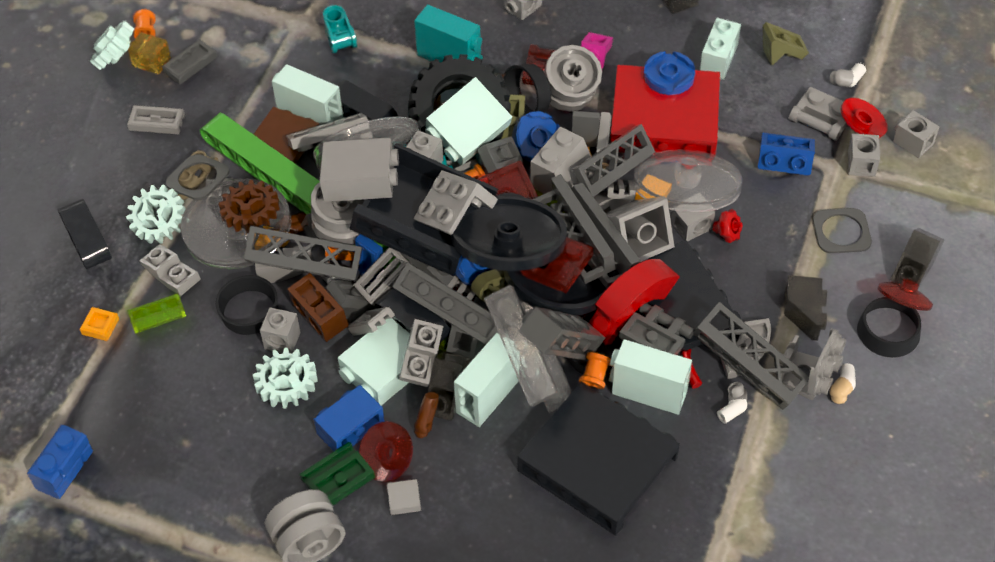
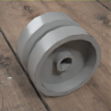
(572, 77)
(333, 218)
(304, 527)

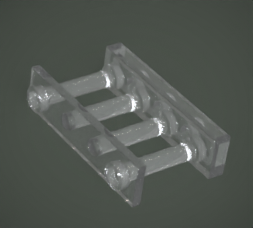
(537, 372)

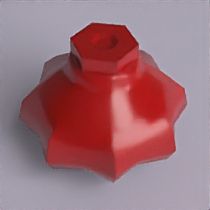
(728, 226)

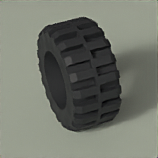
(452, 75)

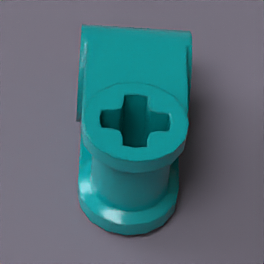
(338, 28)

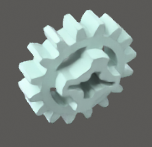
(112, 45)
(144, 214)
(285, 377)

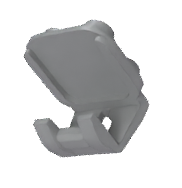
(819, 367)

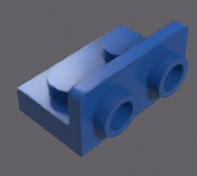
(786, 154)

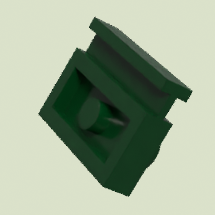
(338, 473)

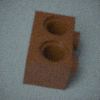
(318, 307)

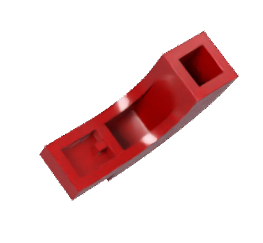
(633, 289)

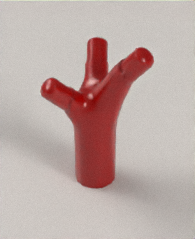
(694, 379)

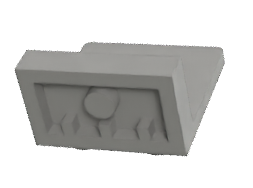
(450, 200)

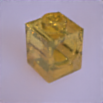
(149, 53)

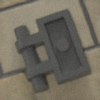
(648, 333)

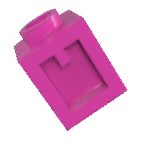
(598, 45)

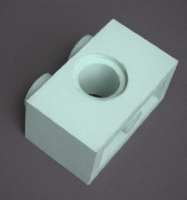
(720, 47)

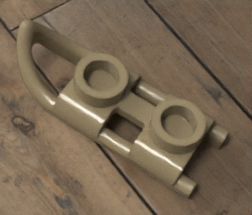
(191, 181)

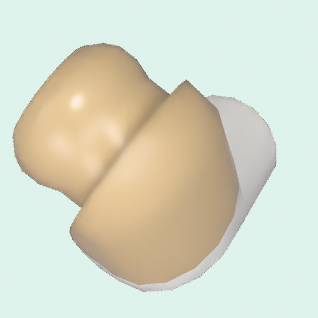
(844, 384)

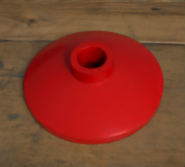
(863, 117)

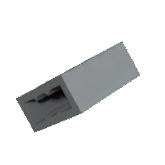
(358, 169)

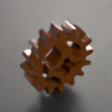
(249, 206)

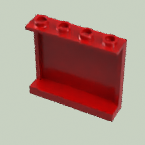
(670, 121)

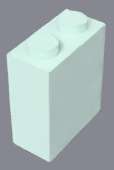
(307, 95)
(468, 121)
(377, 361)
(650, 376)
(484, 382)

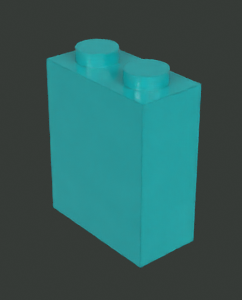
(446, 34)

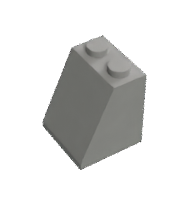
(559, 156)
(645, 226)

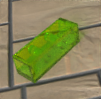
(156, 313)

